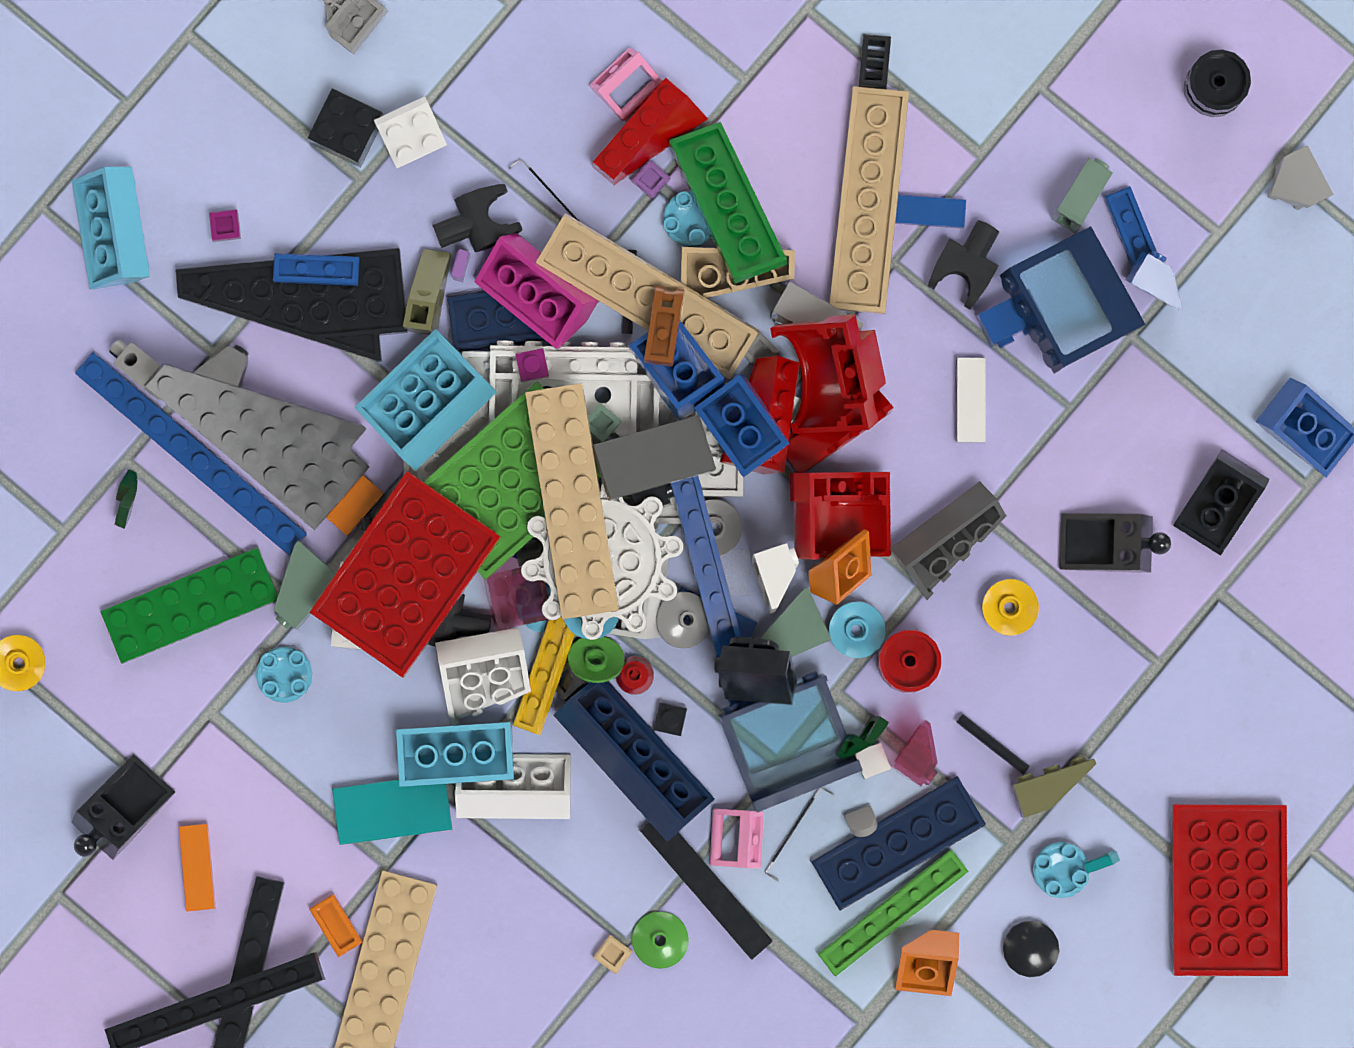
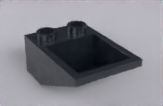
(1105, 541)
(122, 806)

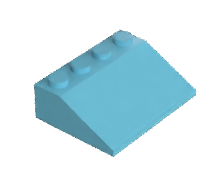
(425, 400)

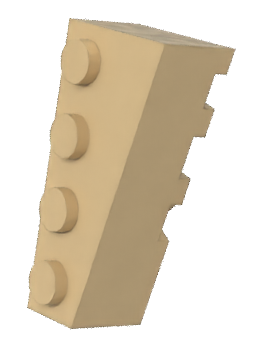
(707, 274)

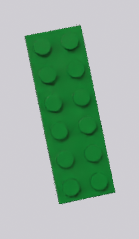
(727, 202)
(189, 605)

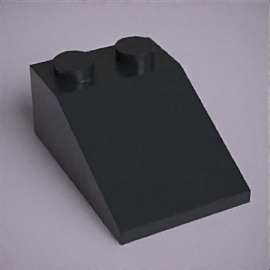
(1221, 502)

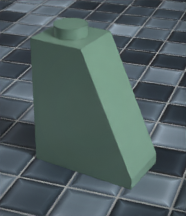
(1082, 194)
(301, 586)
(799, 626)

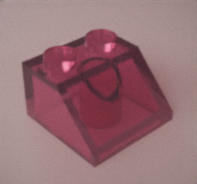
(514, 599)
(918, 757)

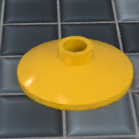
(1020, 596)
(34, 663)

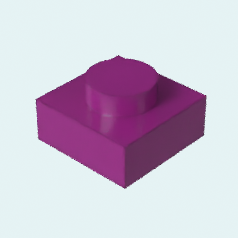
(225, 225)
(532, 365)

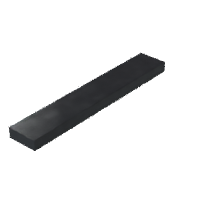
(710, 891)

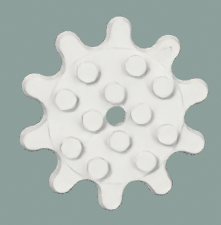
(635, 557)

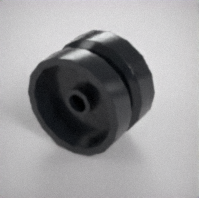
(1214, 67)

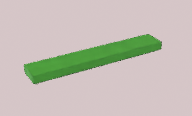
(893, 912)

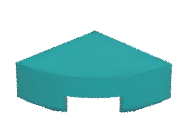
(1101, 862)

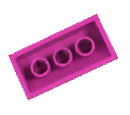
(532, 292)

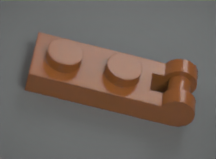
(664, 327)

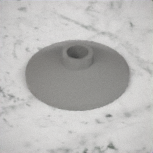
(728, 522)
(671, 624)

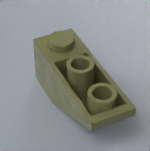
(427, 292)
(1045, 791)

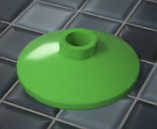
(599, 651)
(660, 924)

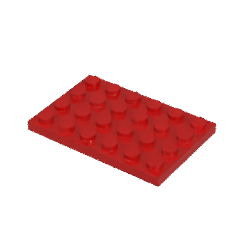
(405, 574)
(1229, 890)

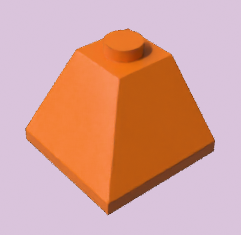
(842, 569)
(929, 963)

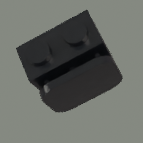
(756, 671)

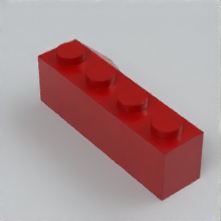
(647, 133)
(775, 383)
(812, 448)

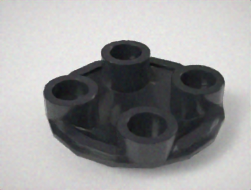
(1031, 949)

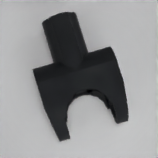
(474, 220)
(968, 261)
(461, 623)

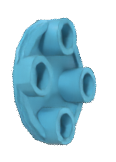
(684, 221)
(284, 674)
(1061, 870)

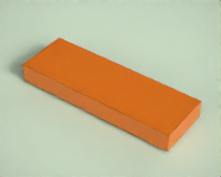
(197, 867)

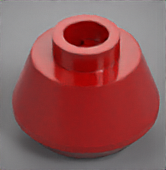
(640, 667)

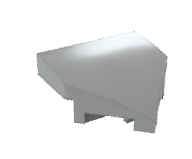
(352, 21)
(1299, 180)

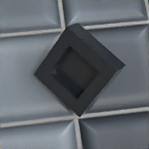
(569, 683)
(670, 719)

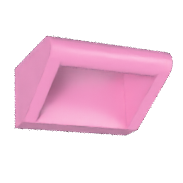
(616, 74)
(749, 838)

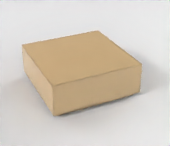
(613, 954)

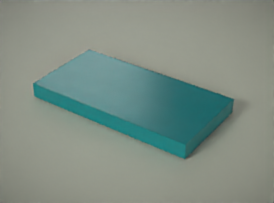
(390, 811)

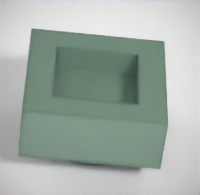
(603, 422)

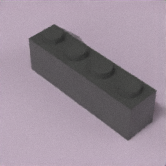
(948, 537)

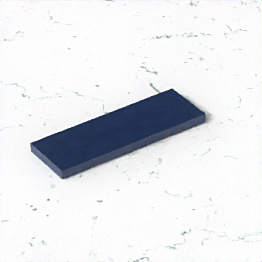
(898, 843)

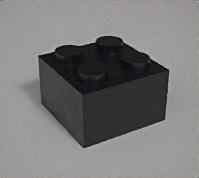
(345, 128)

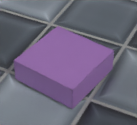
(650, 179)
(460, 265)

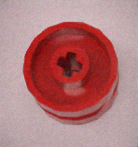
(897, 673)

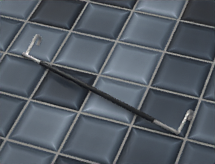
(546, 187)
(793, 829)

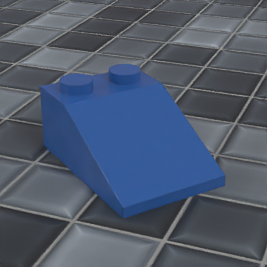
(690, 378)
(742, 425)
(1307, 426)

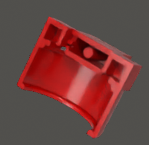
(838, 374)
(831, 511)

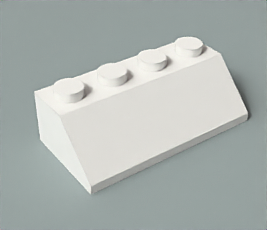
(774, 573)
(537, 792)

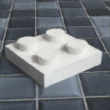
(410, 132)

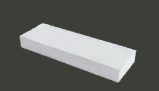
(971, 400)

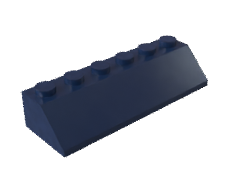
(634, 757)

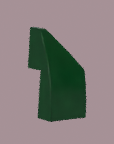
(126, 496)
(853, 744)

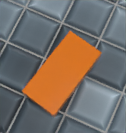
(355, 505)
(336, 925)

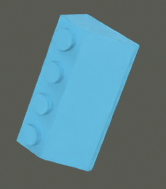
(110, 227)
(455, 754)

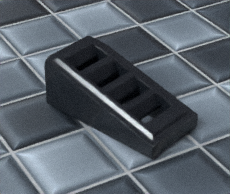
(874, 79)

